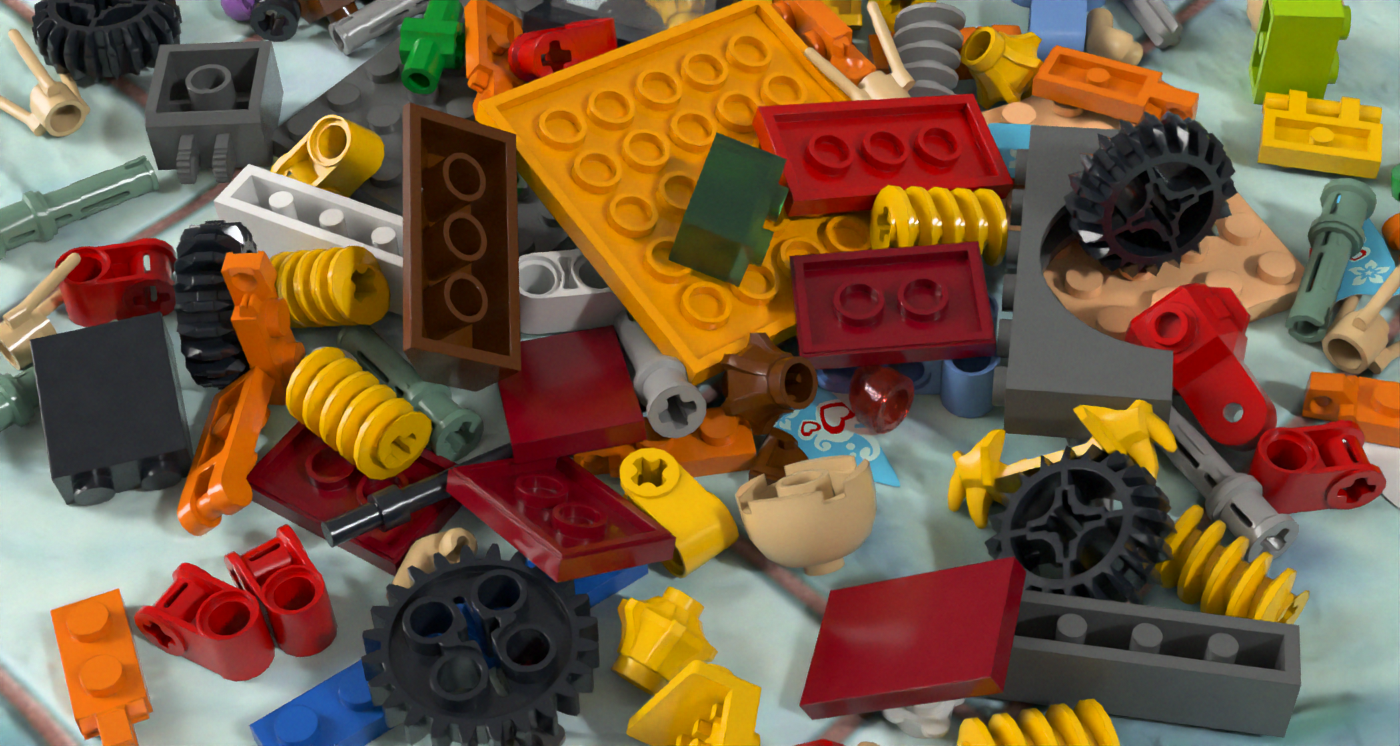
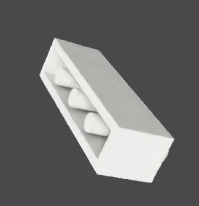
(303, 217)

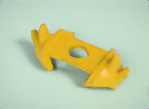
(982, 476)

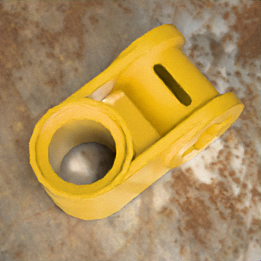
(333, 156)
(680, 505)

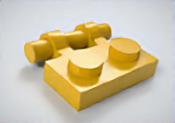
(1321, 134)

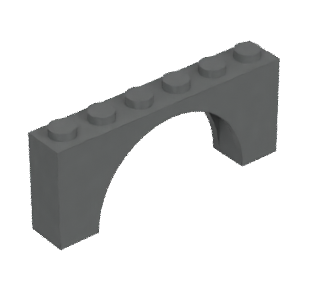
(1049, 351)

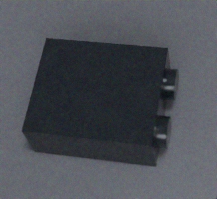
(112, 409)

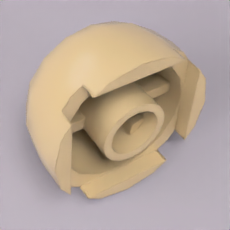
(812, 513)

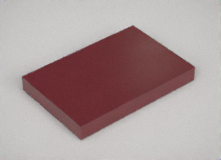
(892, 305)
(570, 397)
(314, 483)
(560, 516)
(915, 640)

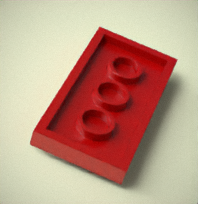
(853, 149)

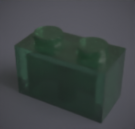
(728, 211)

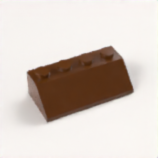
(459, 250)

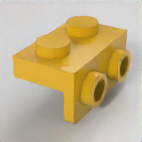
(700, 709)

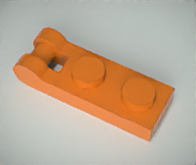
(226, 453)

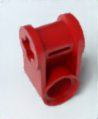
(561, 46)
(115, 283)
(1310, 466)
(288, 593)
(209, 625)

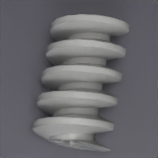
(928, 46)

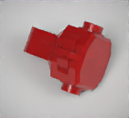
(1209, 370)

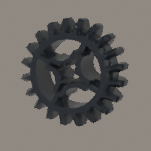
(104, 35)
(1150, 193)
(205, 304)
(1098, 549)

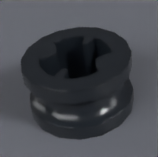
(270, 27)

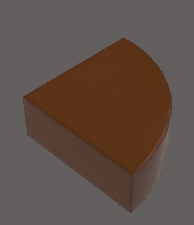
(776, 452)

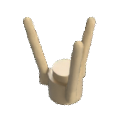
(876, 84)
(53, 104)
(30, 317)
(1360, 337)

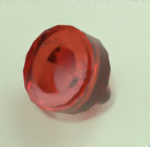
(880, 397)

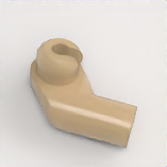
(1108, 41)
(421, 552)

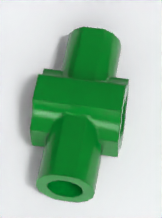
(432, 45)

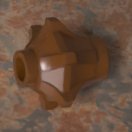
(766, 383)

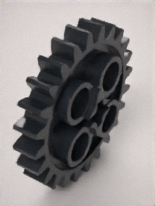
(418, 673)

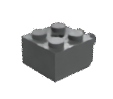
(213, 107)

